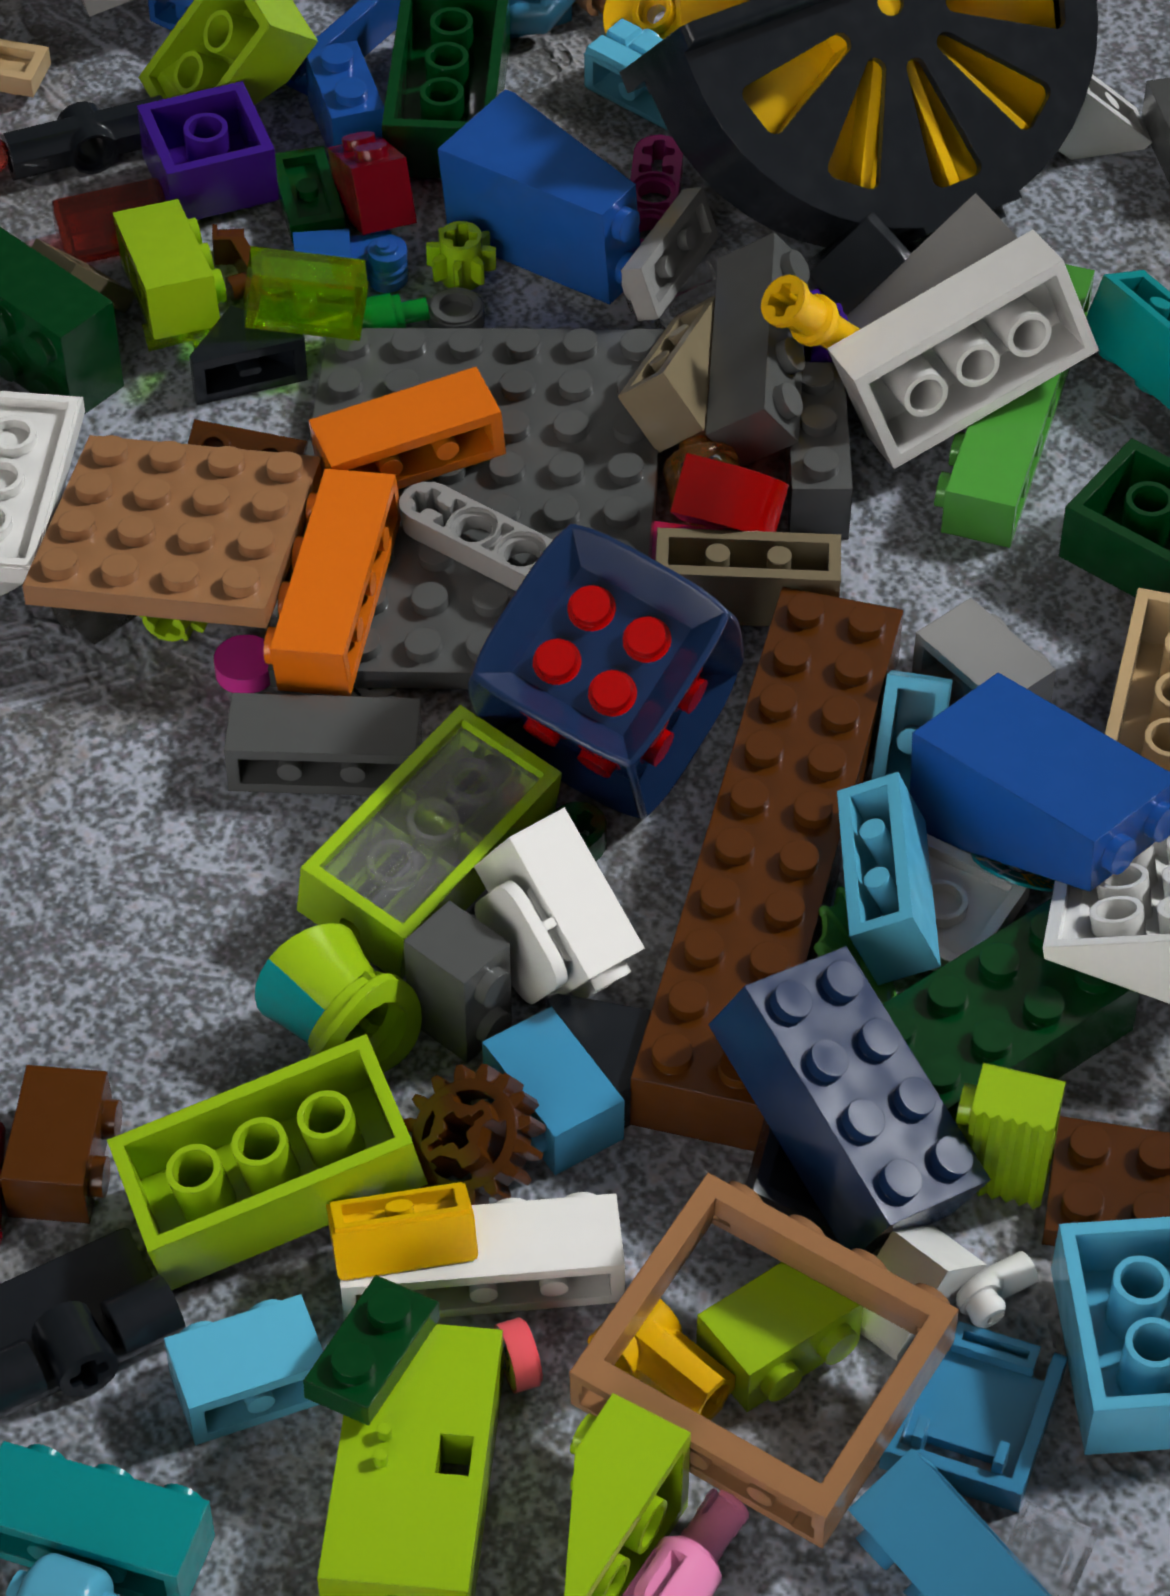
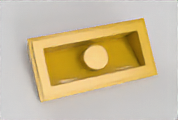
(402, 1231)

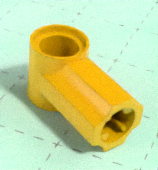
(675, 1364)

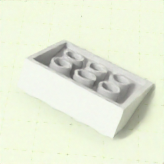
(1118, 927)

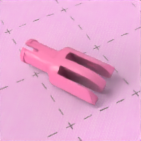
(689, 1561)

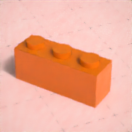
(414, 430)

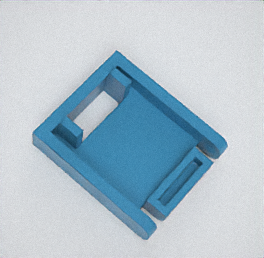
(986, 1409)

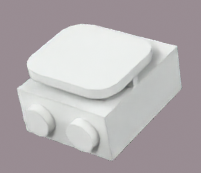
(555, 912)

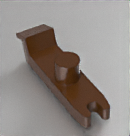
(232, 249)

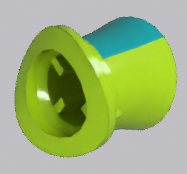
(331, 994)

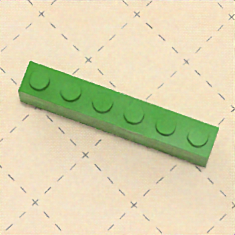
(1001, 454)

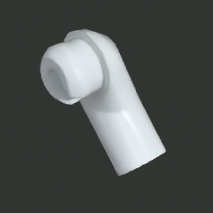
(985, 1292)

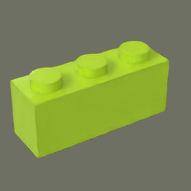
(169, 268)

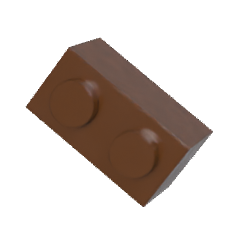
(60, 1144)

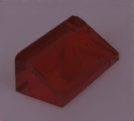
(87, 223)

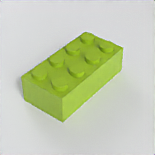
(264, 1161)

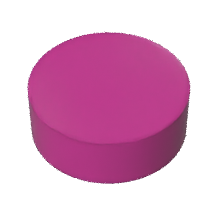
(241, 664)

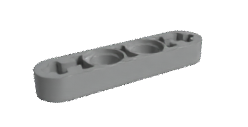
(463, 514)

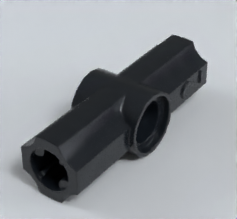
(78, 138)

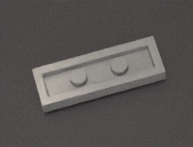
(669, 254)

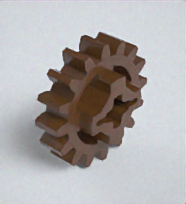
(476, 1139)

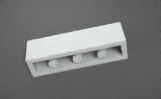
(526, 1259)

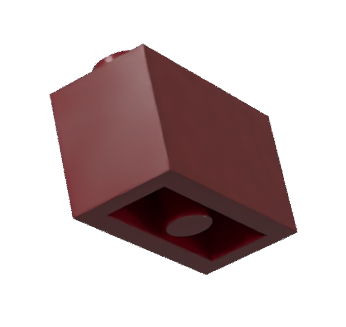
(372, 183)

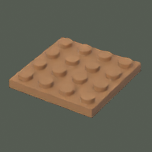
(174, 531)

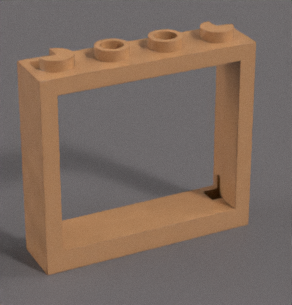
(717, 1454)

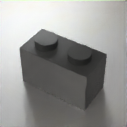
(460, 980)

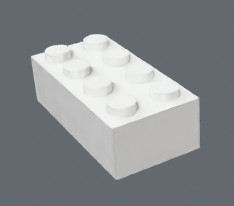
(964, 348)

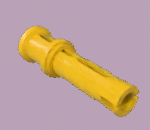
(809, 316)

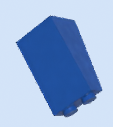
(541, 197)
(1036, 787)

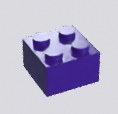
(209, 150)

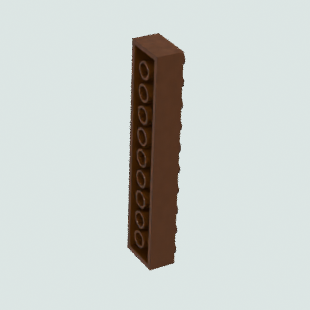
(765, 854)

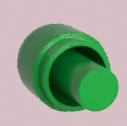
(389, 311)

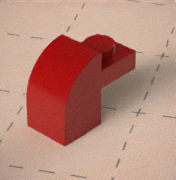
(727, 496)

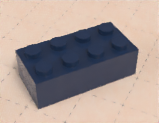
(848, 1100)

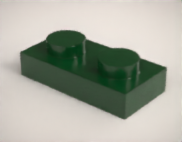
(308, 191)
(371, 1350)

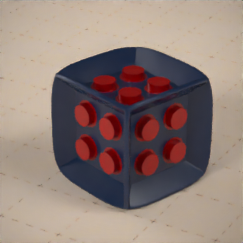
(608, 669)

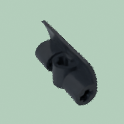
(79, 1319)

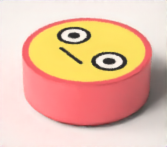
(521, 1356)

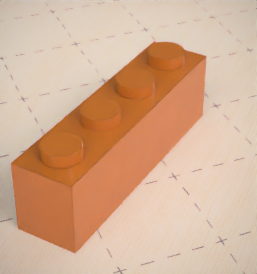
(334, 583)

